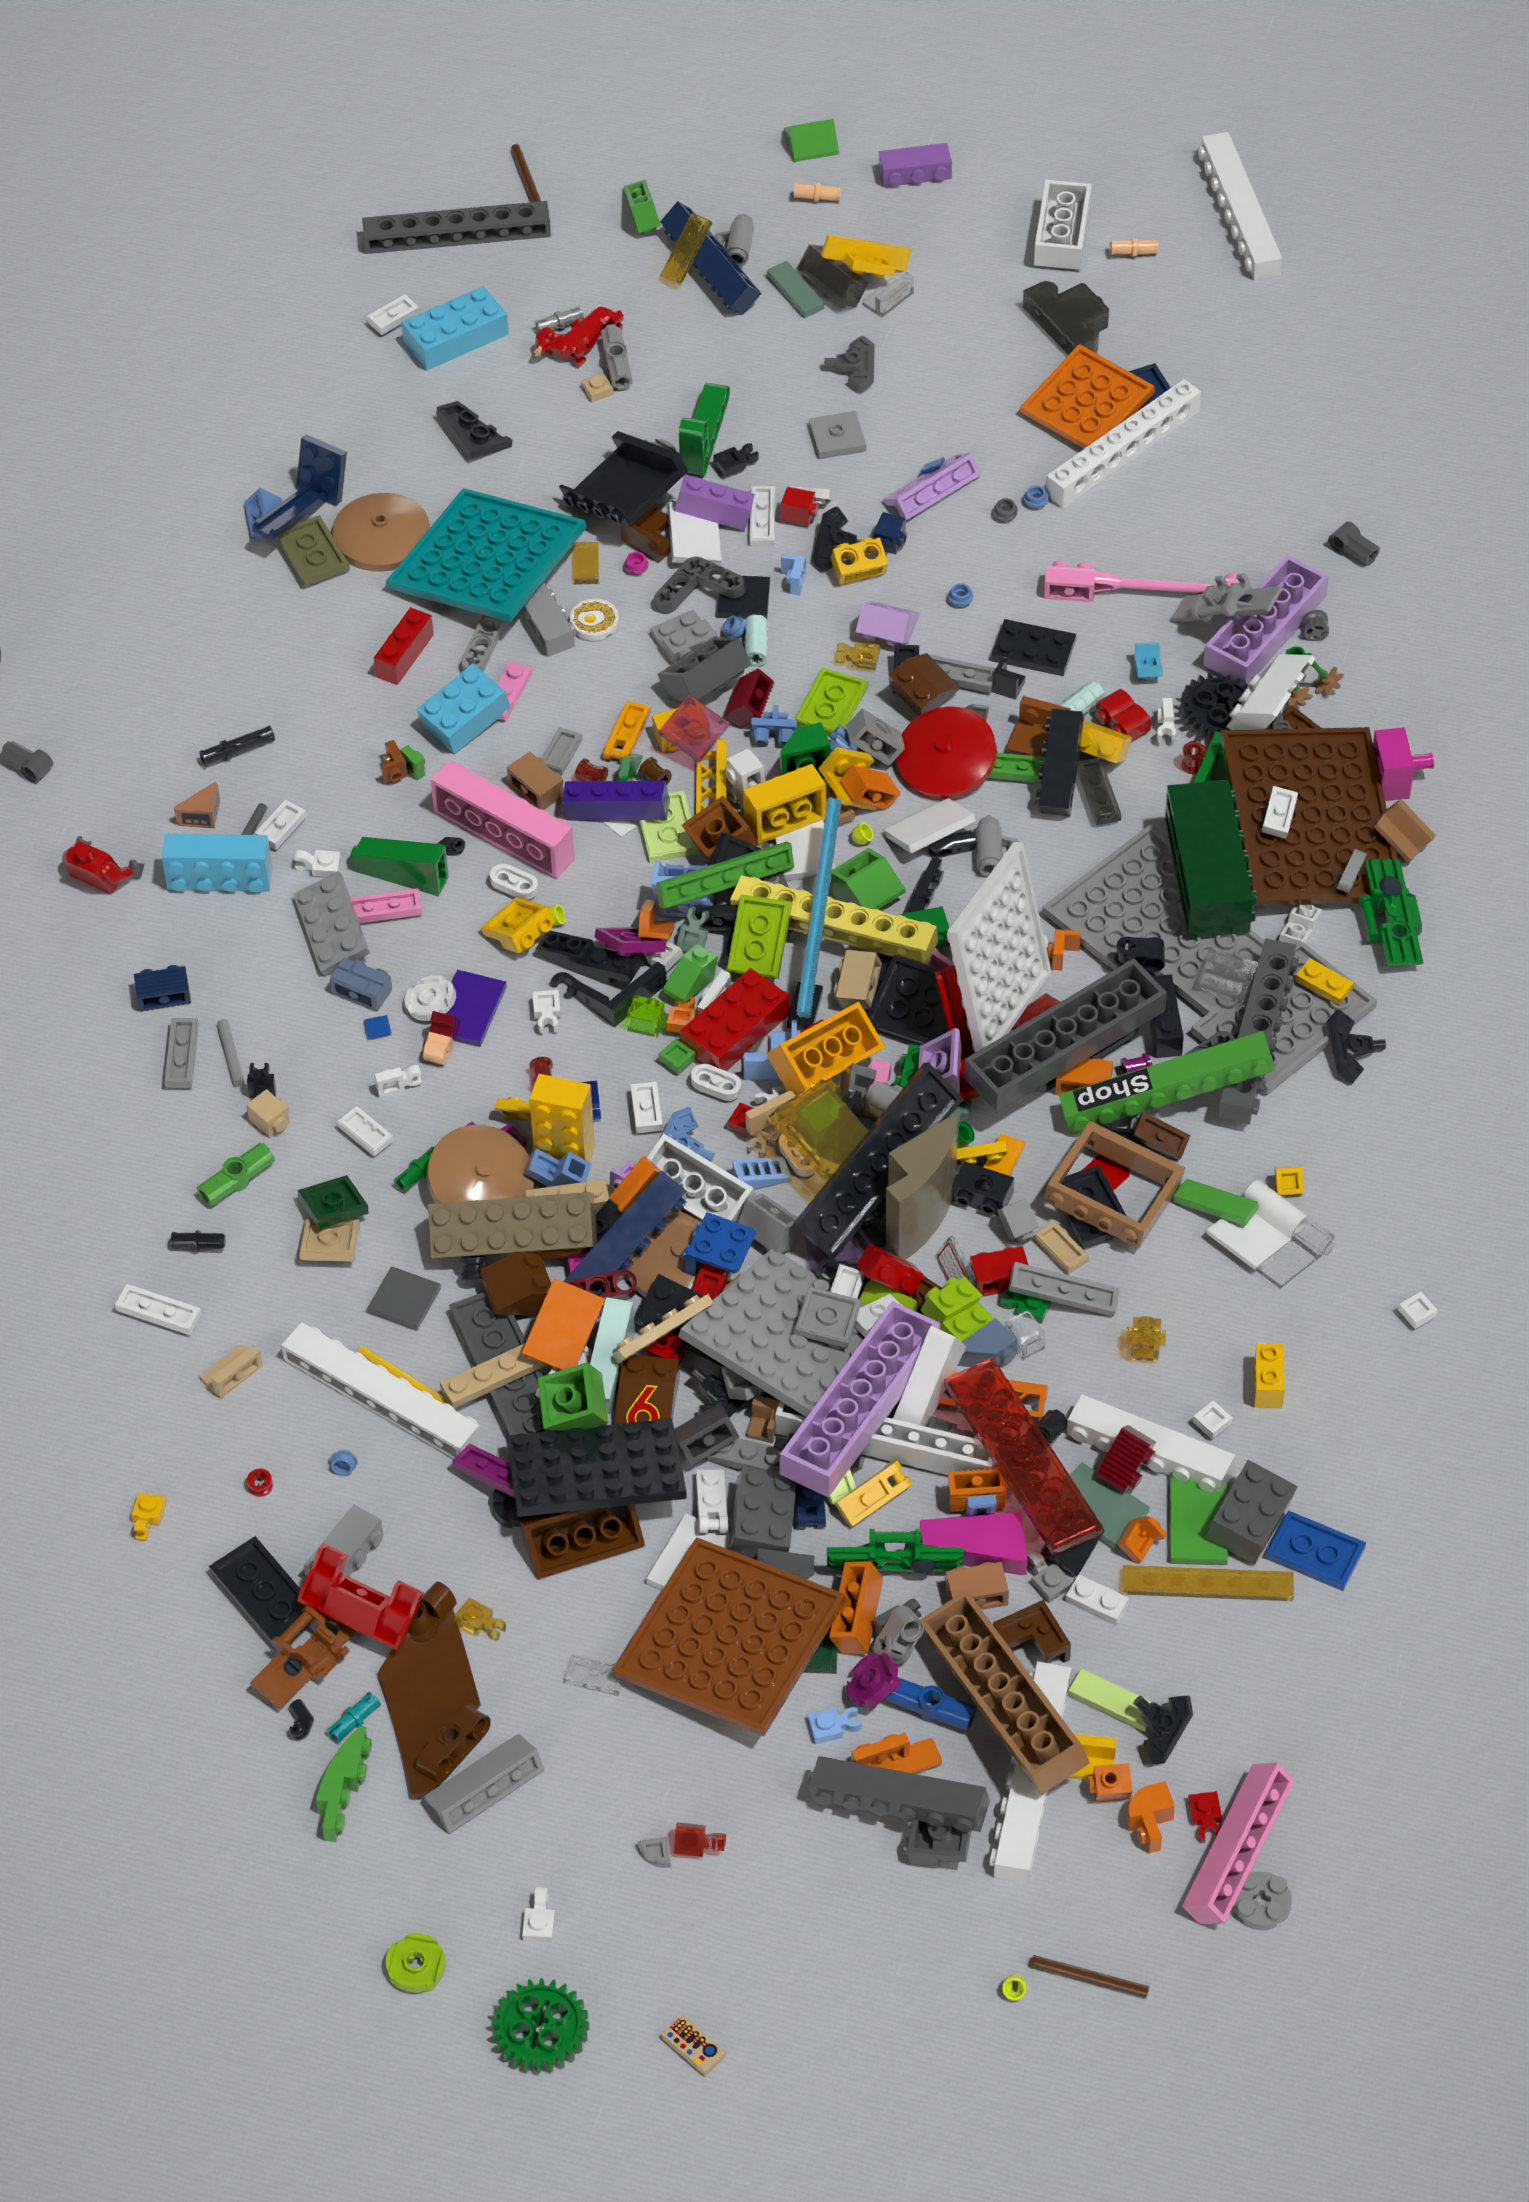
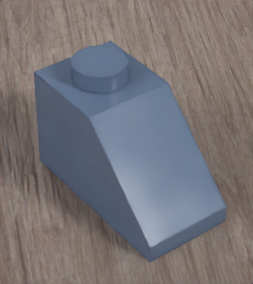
(989, 1342)

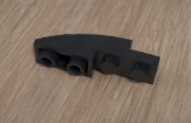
(585, 959)

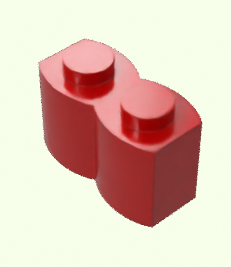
(1122, 714)

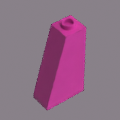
(983, 1537)

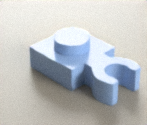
(829, 1726)

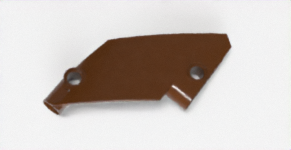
(433, 1694)

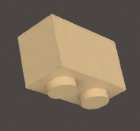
(858, 979)

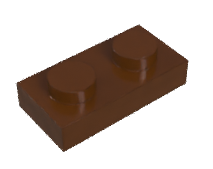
(1160, 1136)

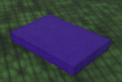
(475, 1005)

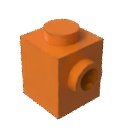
(1110, 1782)

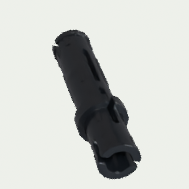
(210, 755)

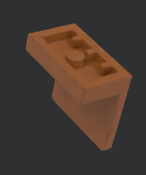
(1030, 728)

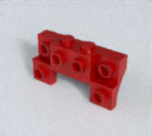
(357, 1604)

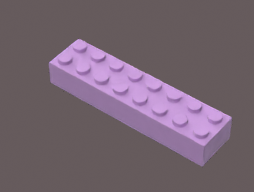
(856, 1401)

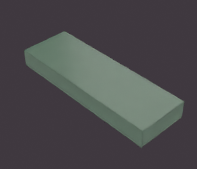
(795, 289)

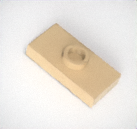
(759, 1118)

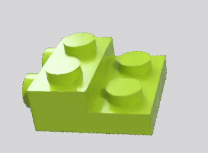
(956, 1308)

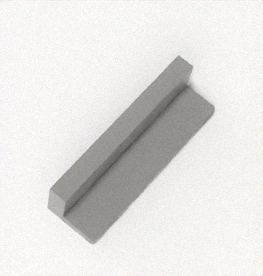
(485, 1782)

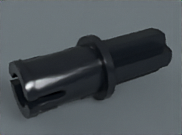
(198, 1240)

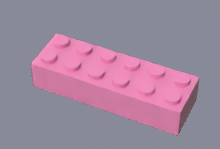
(503, 819)

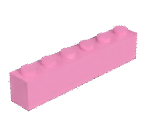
(1238, 1843)

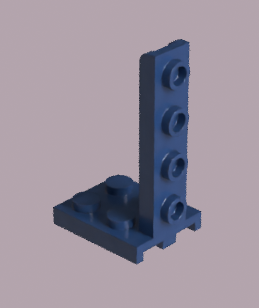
(318, 480)

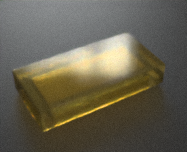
(586, 563)

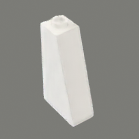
(926, 1383)

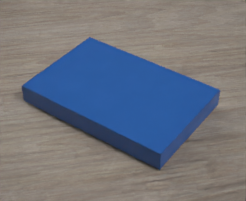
(1315, 1550)

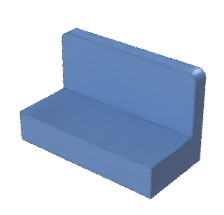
(258, 505)

